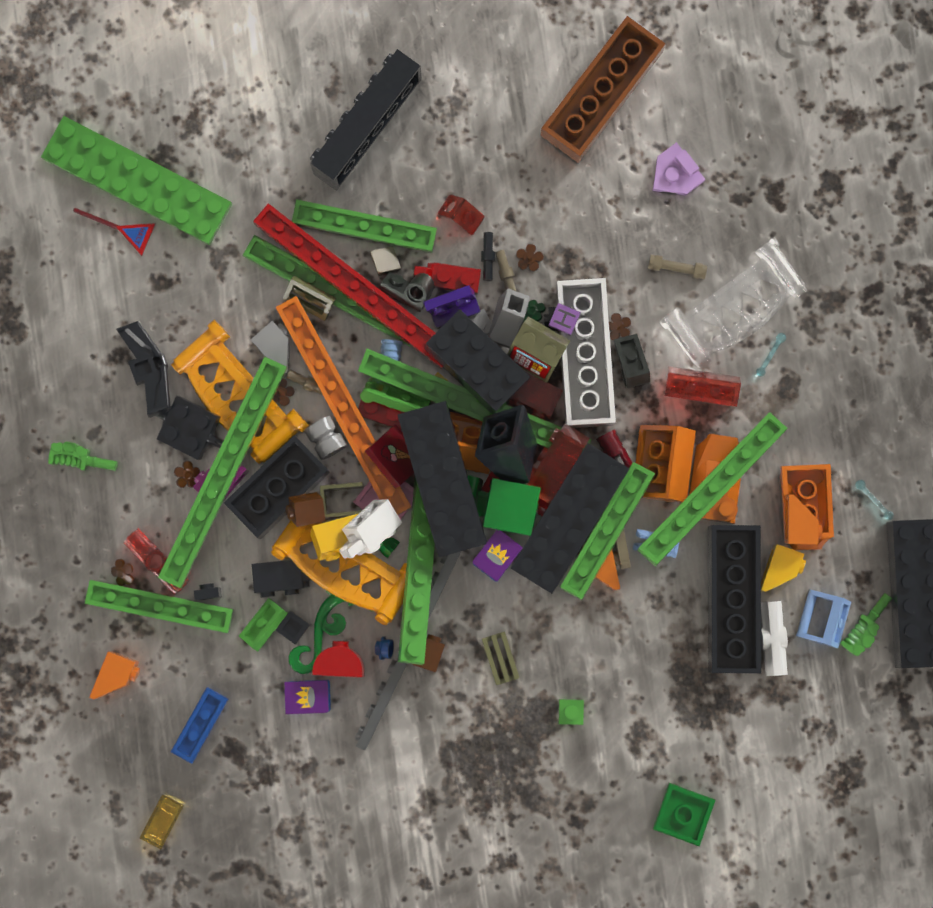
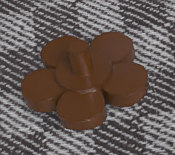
(529, 258)
(619, 326)
(282, 393)
(186, 474)
(122, 572)

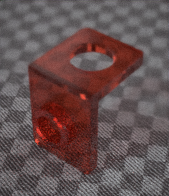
(462, 213)

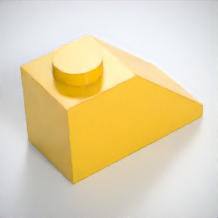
(329, 538)
(781, 567)

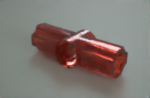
(145, 551)

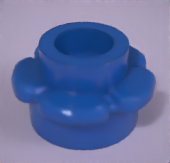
(384, 648)

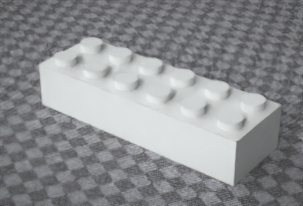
(587, 358)

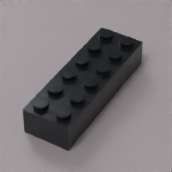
(366, 119)
(442, 479)
(570, 518)
(911, 591)
(734, 599)

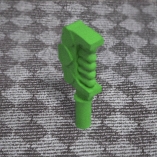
(78, 456)
(864, 632)

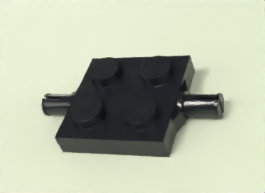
(189, 428)

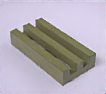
(310, 294)
(507, 678)

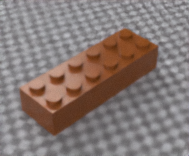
(602, 89)

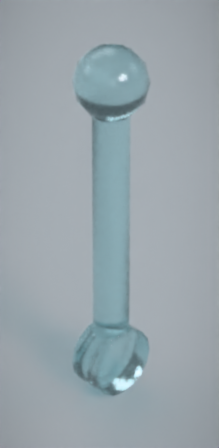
(781, 337)
(860, 485)

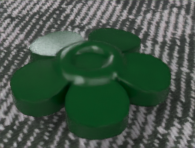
(534, 310)

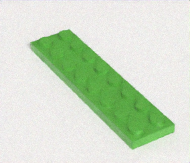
(136, 180)

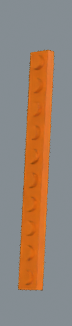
(338, 398)

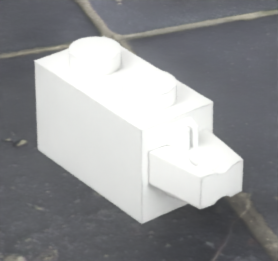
(370, 528)

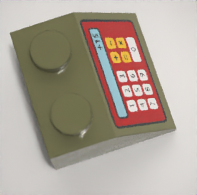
(537, 349)

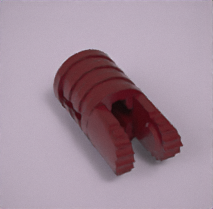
(613, 446)

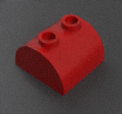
(339, 661)

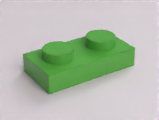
(263, 624)

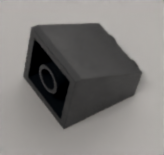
(508, 444)

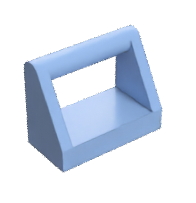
(835, 623)

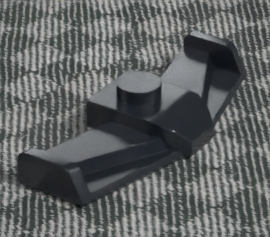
(148, 367)

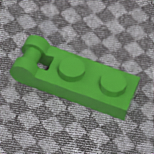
(391, 396)

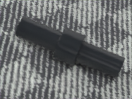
(488, 256)

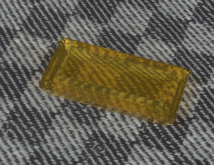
(161, 821)

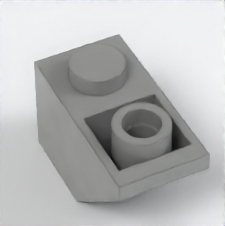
(508, 317)

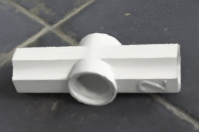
(773, 638)

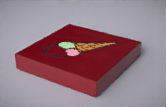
(391, 456)

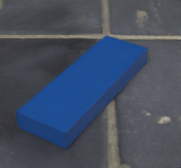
(199, 725)

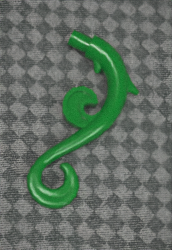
(319, 626)

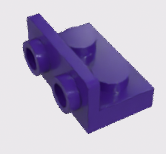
(446, 305)

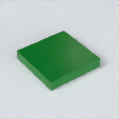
(511, 506)
(684, 814)

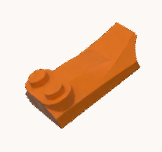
(706, 458)
(814, 489)

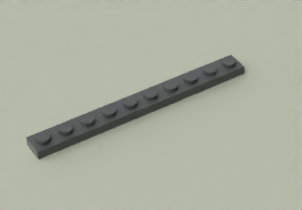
(397, 668)

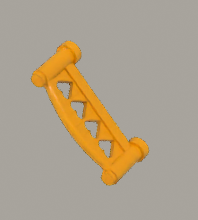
(209, 350)
(370, 567)

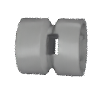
(325, 436)

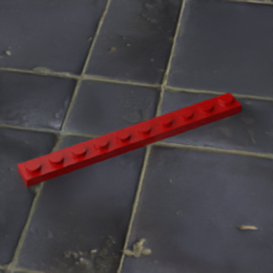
(345, 279)

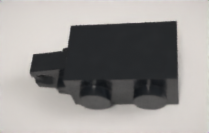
(278, 576)

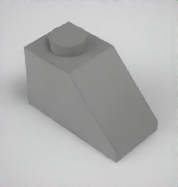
(274, 343)

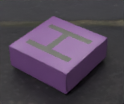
(564, 319)

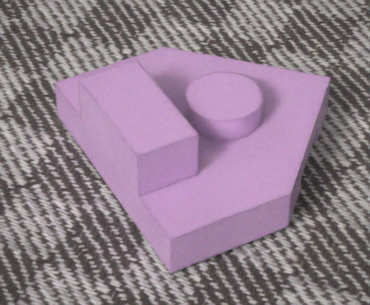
(676, 172)

